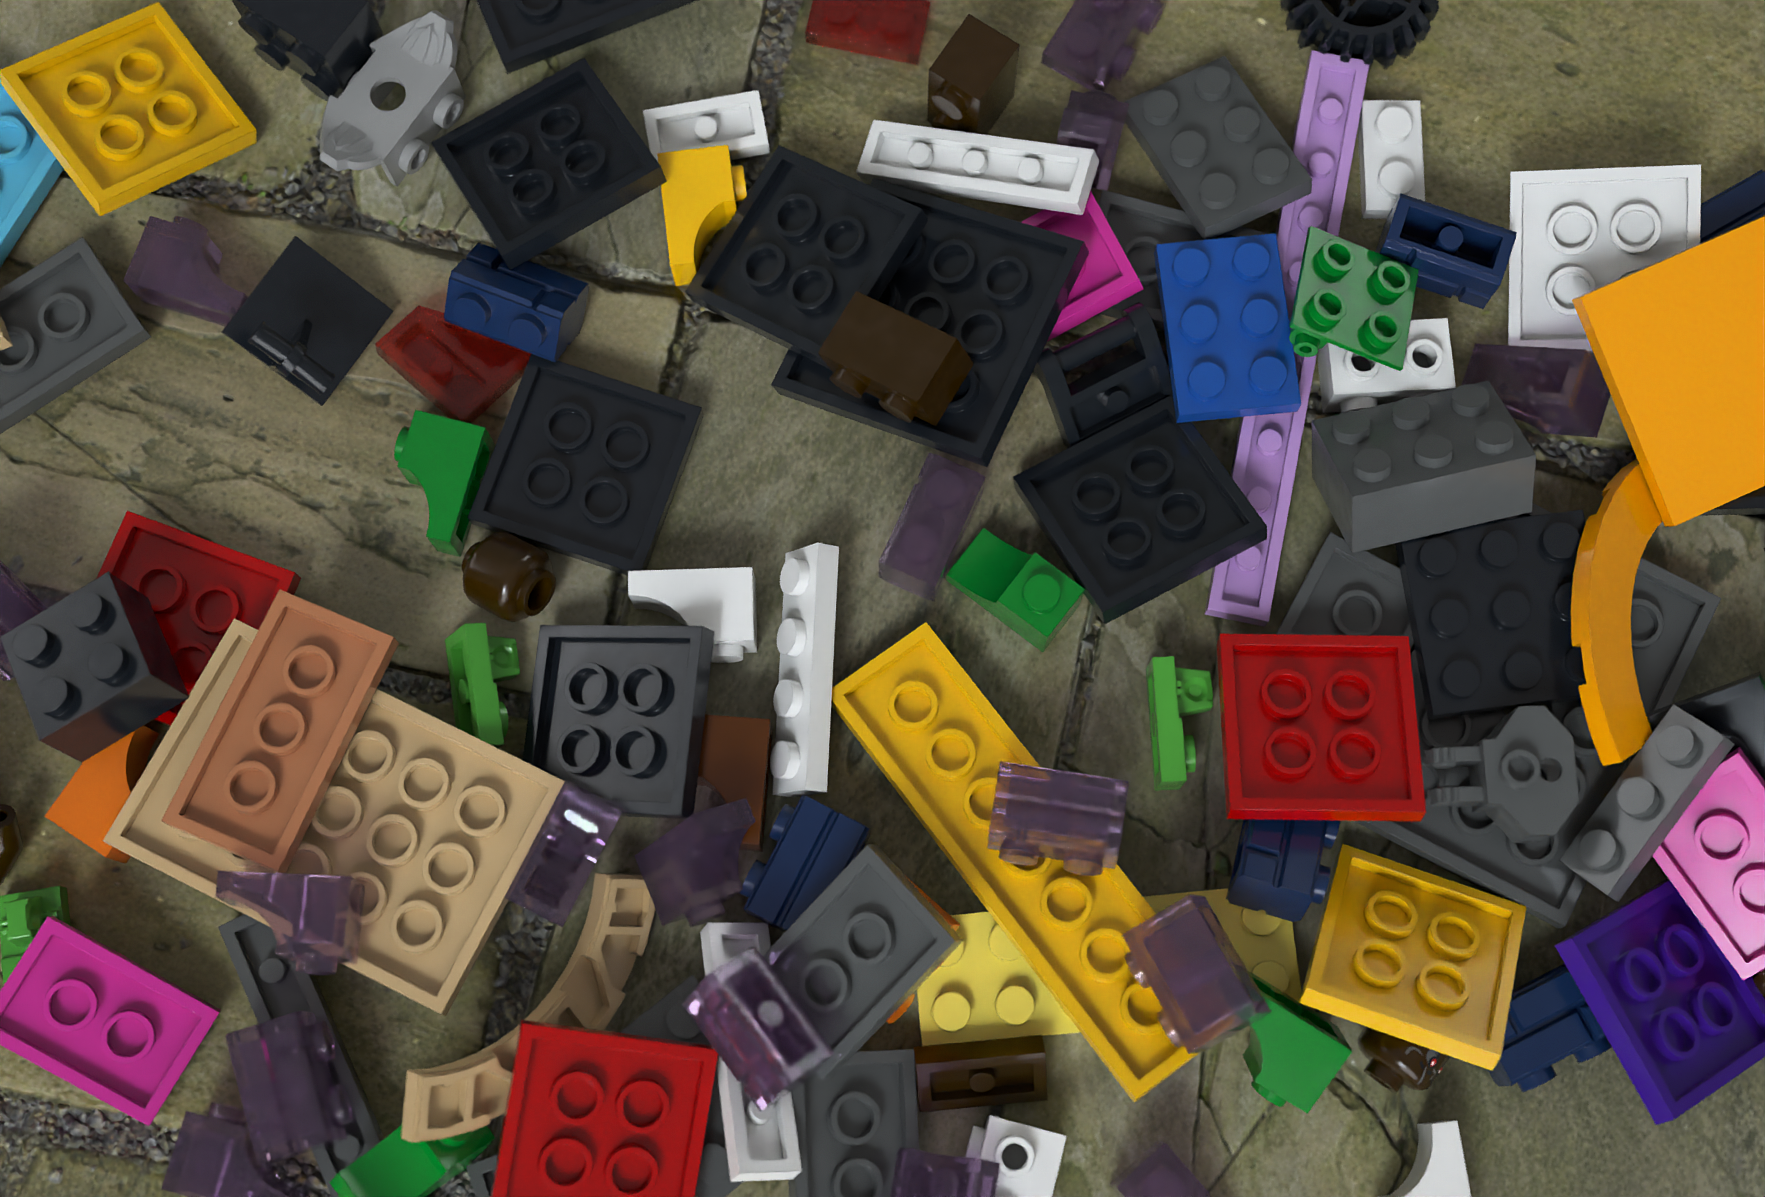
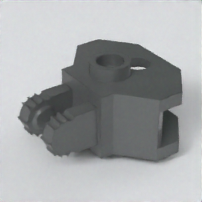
(1508, 778)

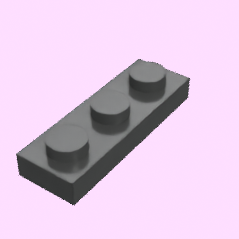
(1646, 802)

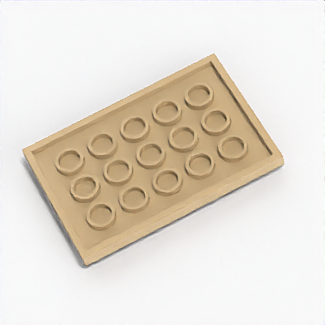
(410, 814)

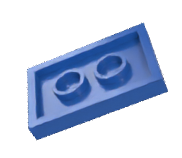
(1226, 328)

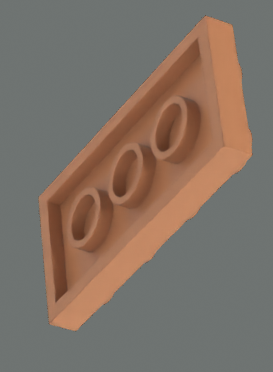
(280, 732)

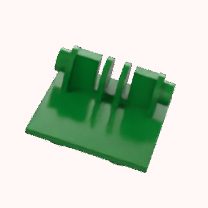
(1352, 300)

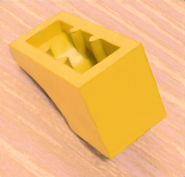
(697, 203)

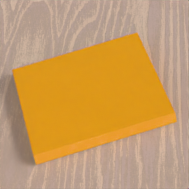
(1689, 369)

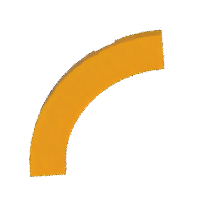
(1602, 613)

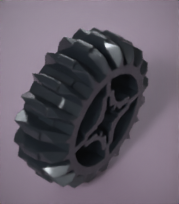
(1390, 29)

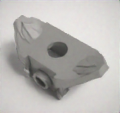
(421, 60)

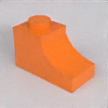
(101, 789)

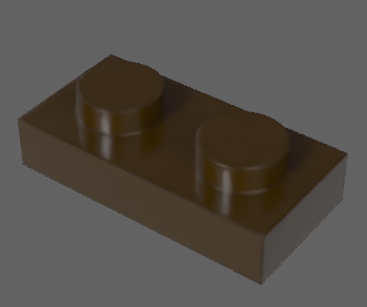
(981, 1073)

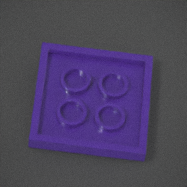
(1667, 1000)

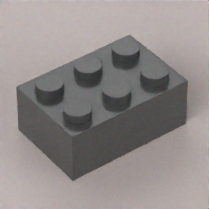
(1422, 466)

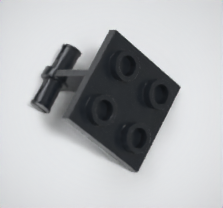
(307, 321)

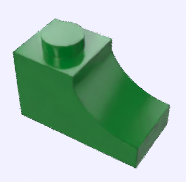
(449, 464)
(1016, 588)
(1293, 1051)
(410, 1168)

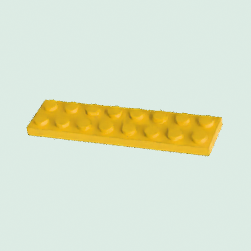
(943, 756)

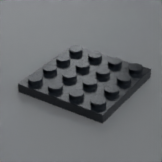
(989, 287)

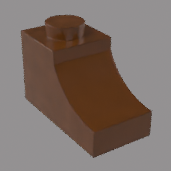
(738, 766)

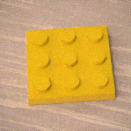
(128, 108)
(1415, 957)

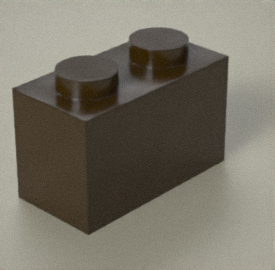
(972, 79)
(895, 359)

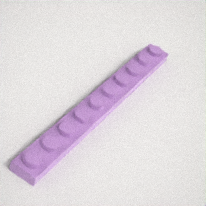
(1271, 443)

